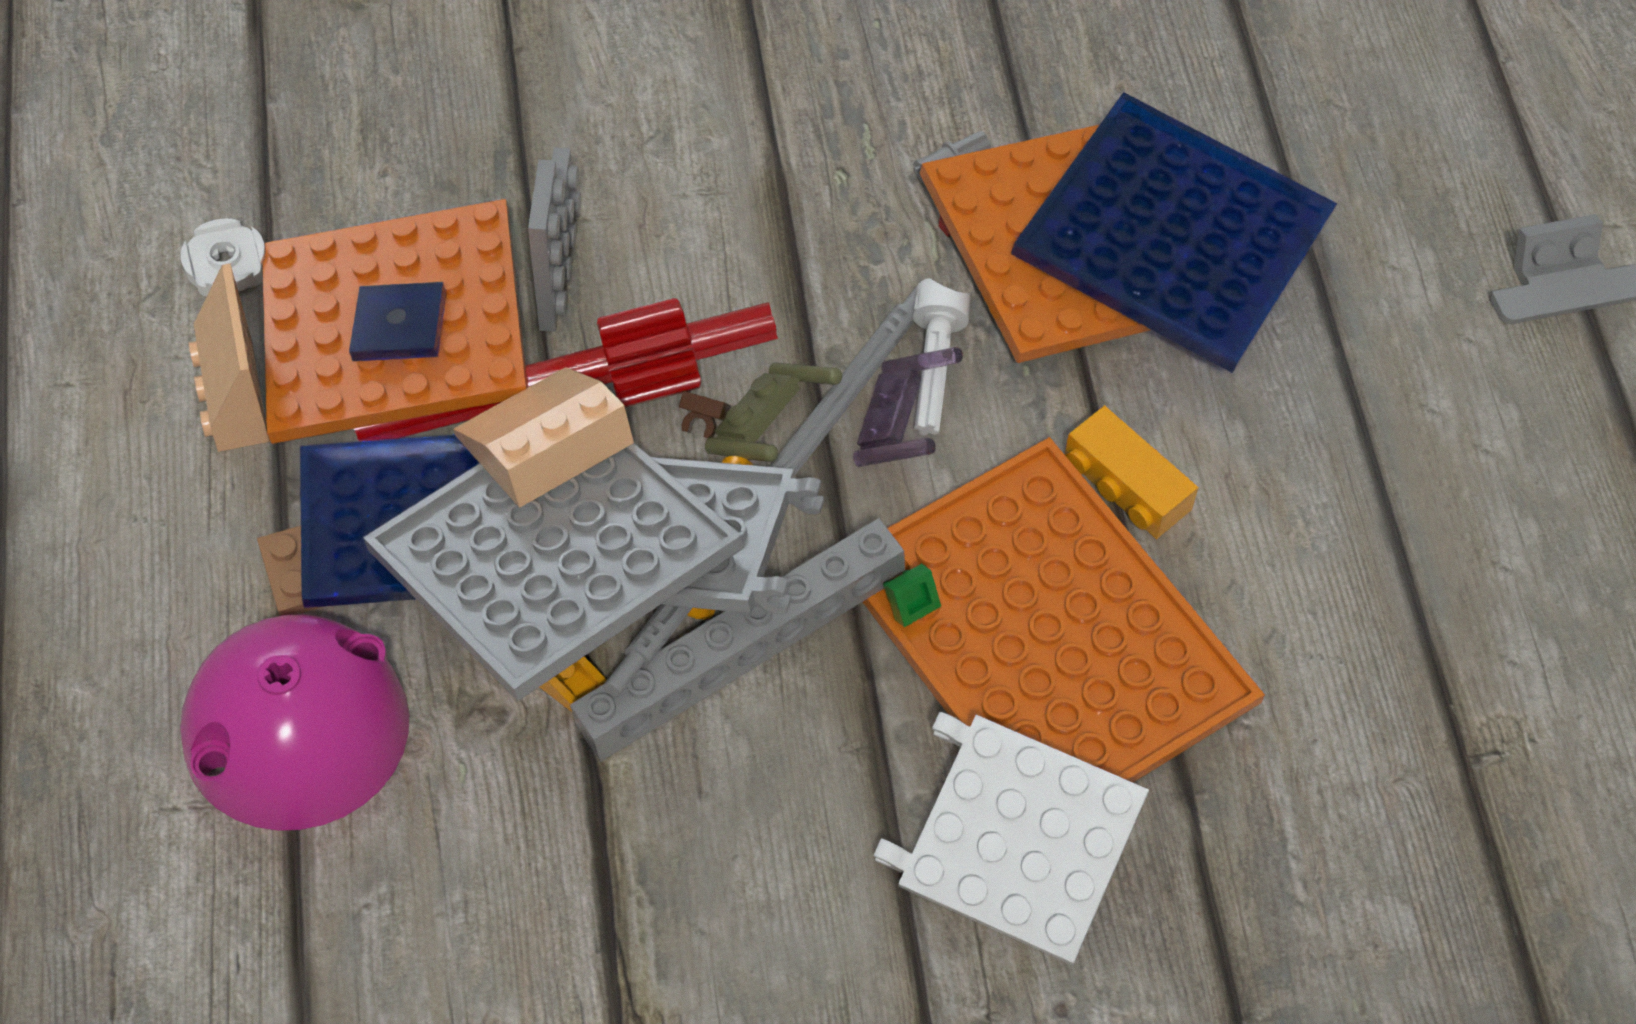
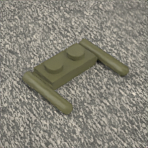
(761, 406)

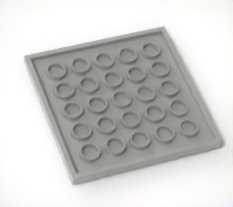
(559, 574)

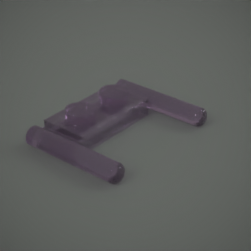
(892, 406)

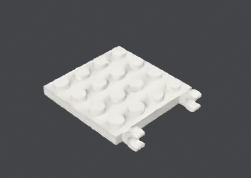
(1019, 837)

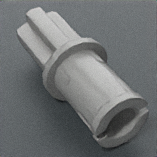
(972, 143)

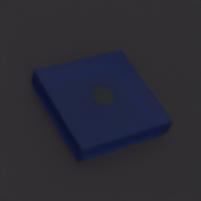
(398, 321)

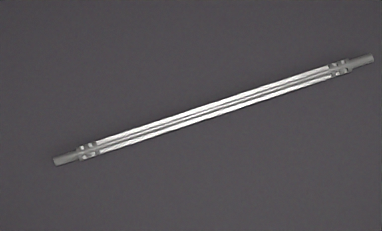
(794, 455)

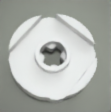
(223, 236)

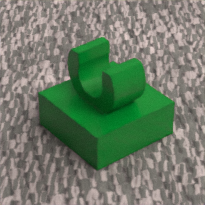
(912, 595)

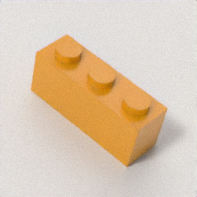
(1130, 472)

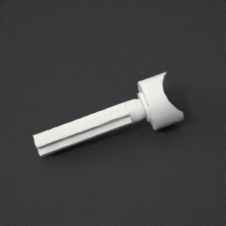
(940, 313)

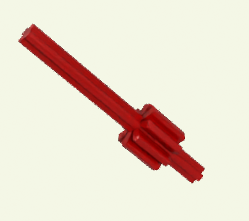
(642, 352)

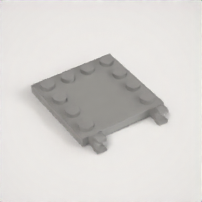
(754, 505)

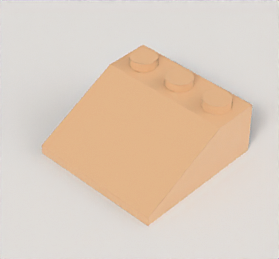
(228, 368)
(547, 434)

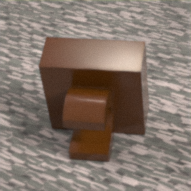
(702, 408)

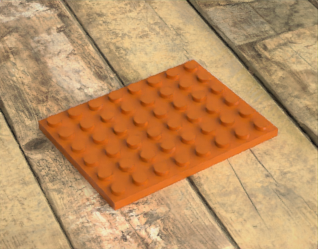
(1060, 622)

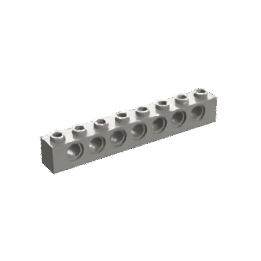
(739, 641)

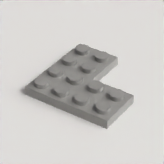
(552, 234)

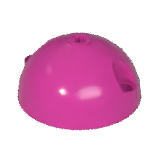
(304, 719)

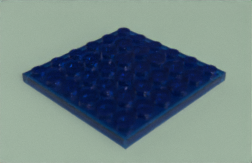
(1175, 231)

